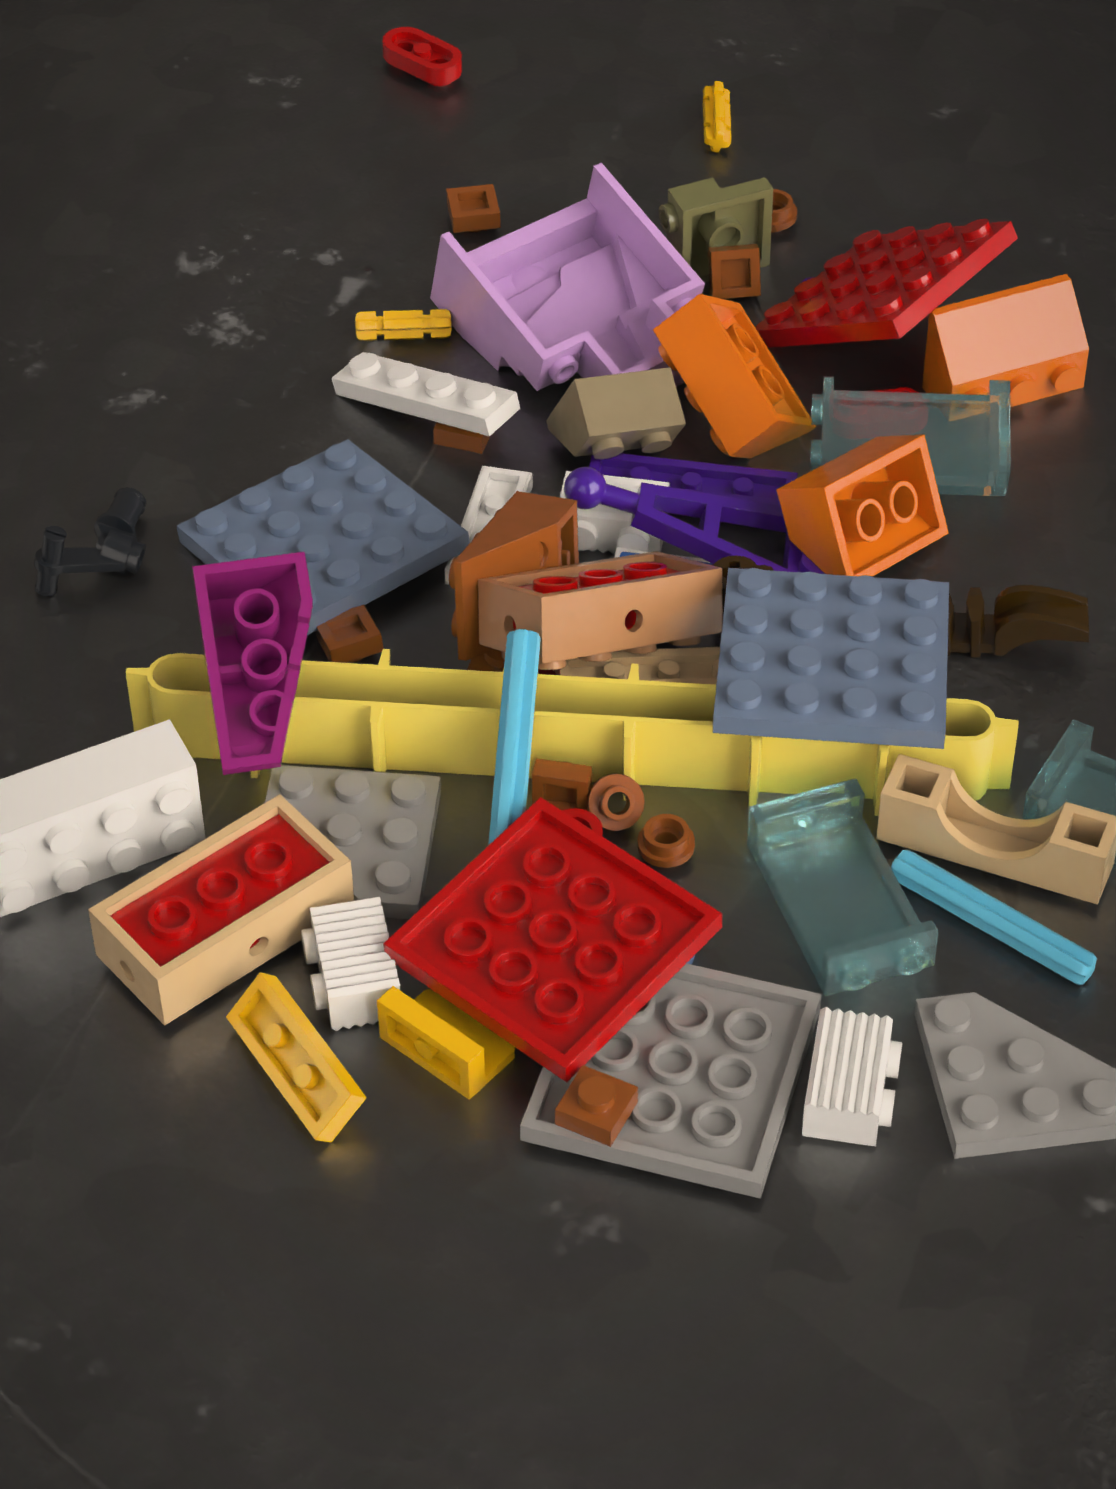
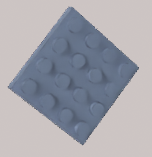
(347, 514)
(833, 658)

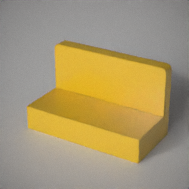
(442, 1039)

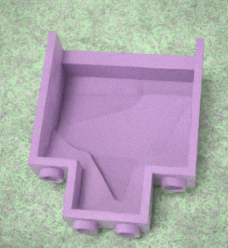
(568, 290)

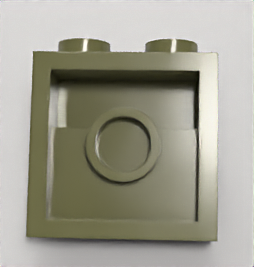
(712, 216)

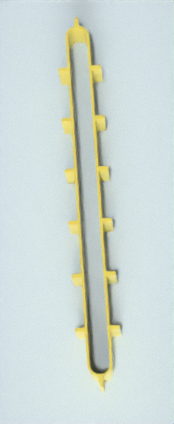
(629, 726)

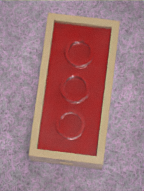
(219, 908)

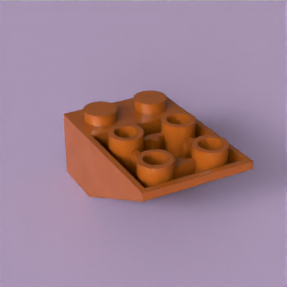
(521, 537)

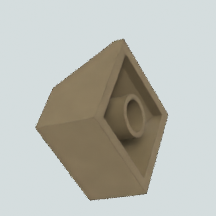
(618, 414)

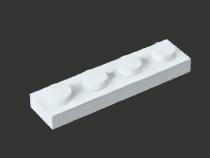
(426, 393)

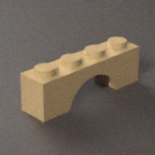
(934, 815)

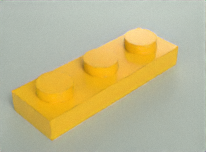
(296, 1057)

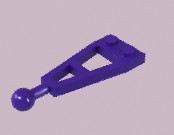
(652, 500)

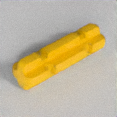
(716, 116)
(403, 324)

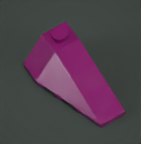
(253, 646)

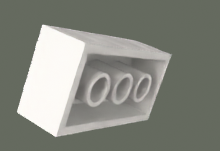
(96, 815)

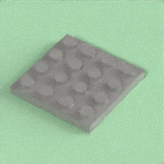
(711, 1076)

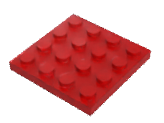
(884, 284)
(553, 938)

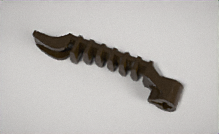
(1019, 616)

